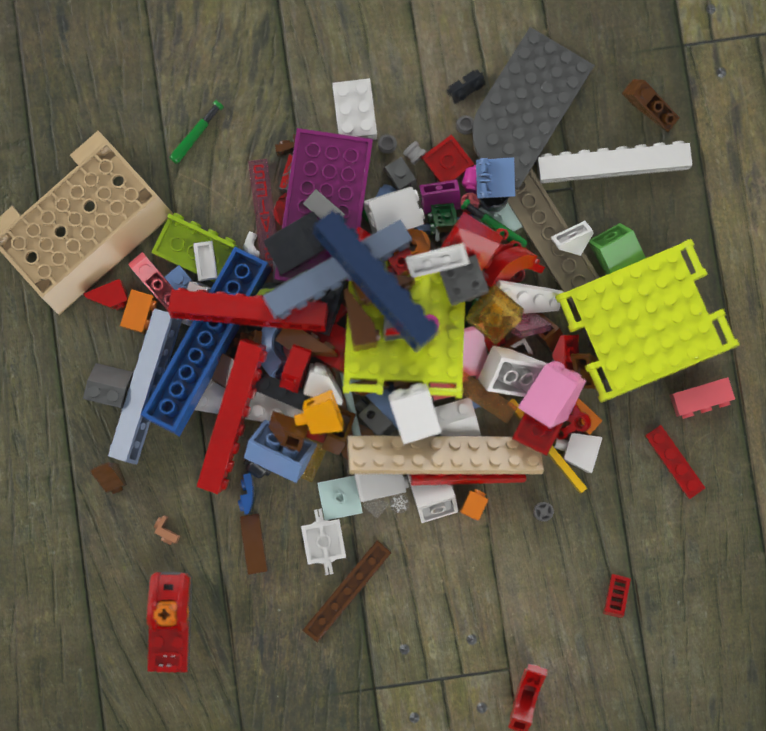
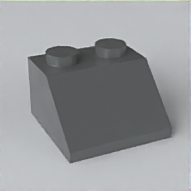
(108, 385)

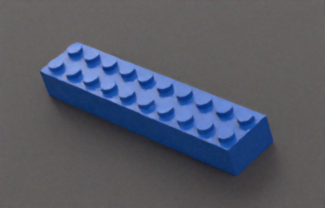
(202, 348)

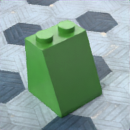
(616, 248)

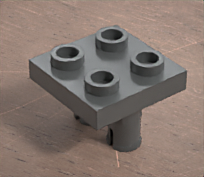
(464, 282)

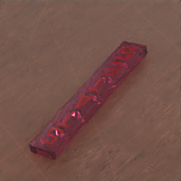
(262, 205)

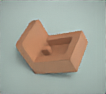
(167, 535)

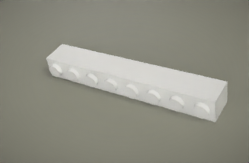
(614, 162)

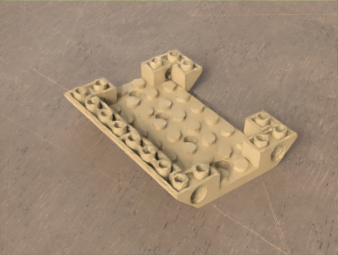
(92, 239)

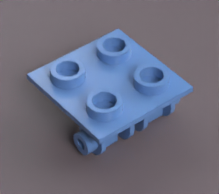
(495, 177)

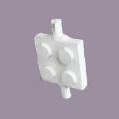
(323, 541)

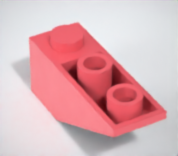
(152, 278)

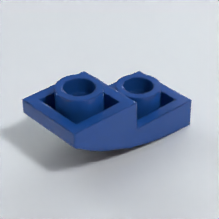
(246, 501)

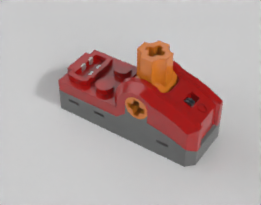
(169, 622)

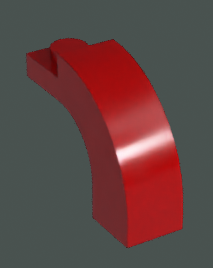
(509, 263)
(526, 697)

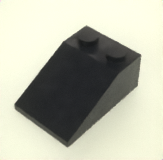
(295, 244)

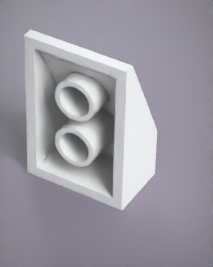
(509, 371)
(457, 419)

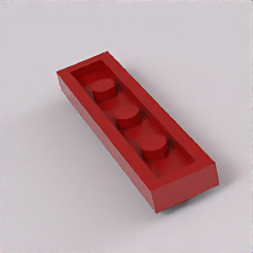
(674, 462)

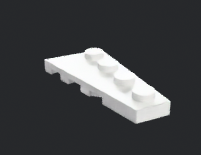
(531, 298)

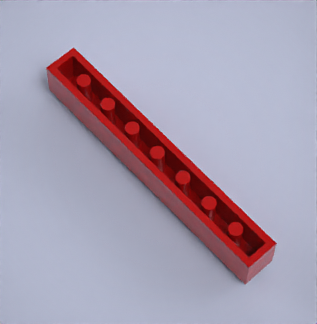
(243, 310)
(232, 415)

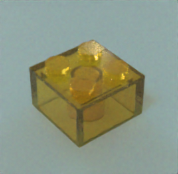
(495, 314)

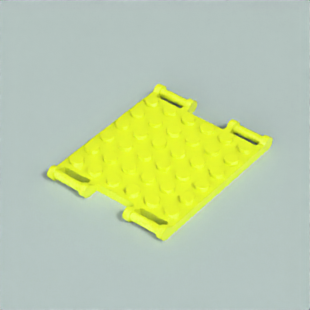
(646, 321)
(395, 359)

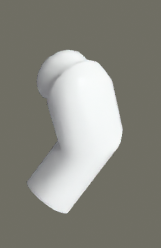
(248, 245)

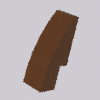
(253, 544)

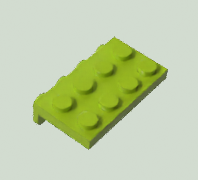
(177, 241)

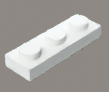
(437, 260)

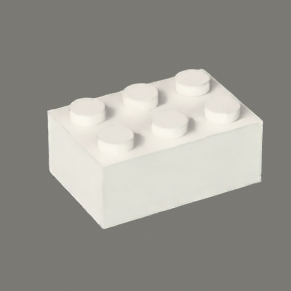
(355, 108)

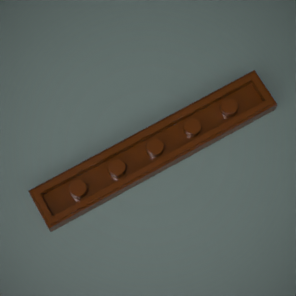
(347, 591)

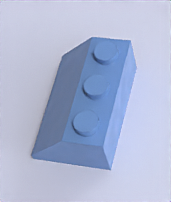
(267, 452)

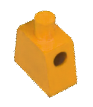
(321, 414)

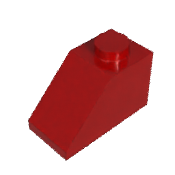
(109, 295)
(295, 369)

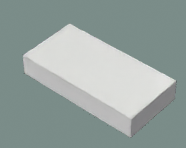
(205, 261)

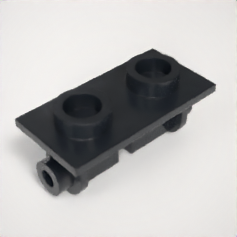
(473, 82)

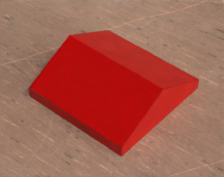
(565, 347)

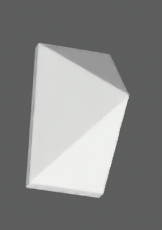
(574, 239)

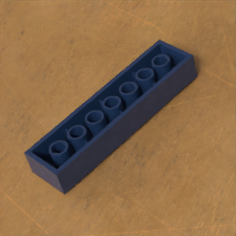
(375, 280)

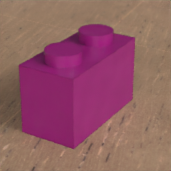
(440, 193)

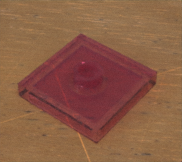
(530, 325)

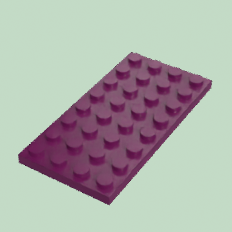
(334, 167)

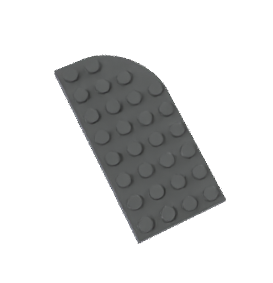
(528, 102)

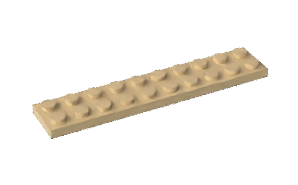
(441, 455)

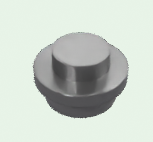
(465, 124)
(387, 143)

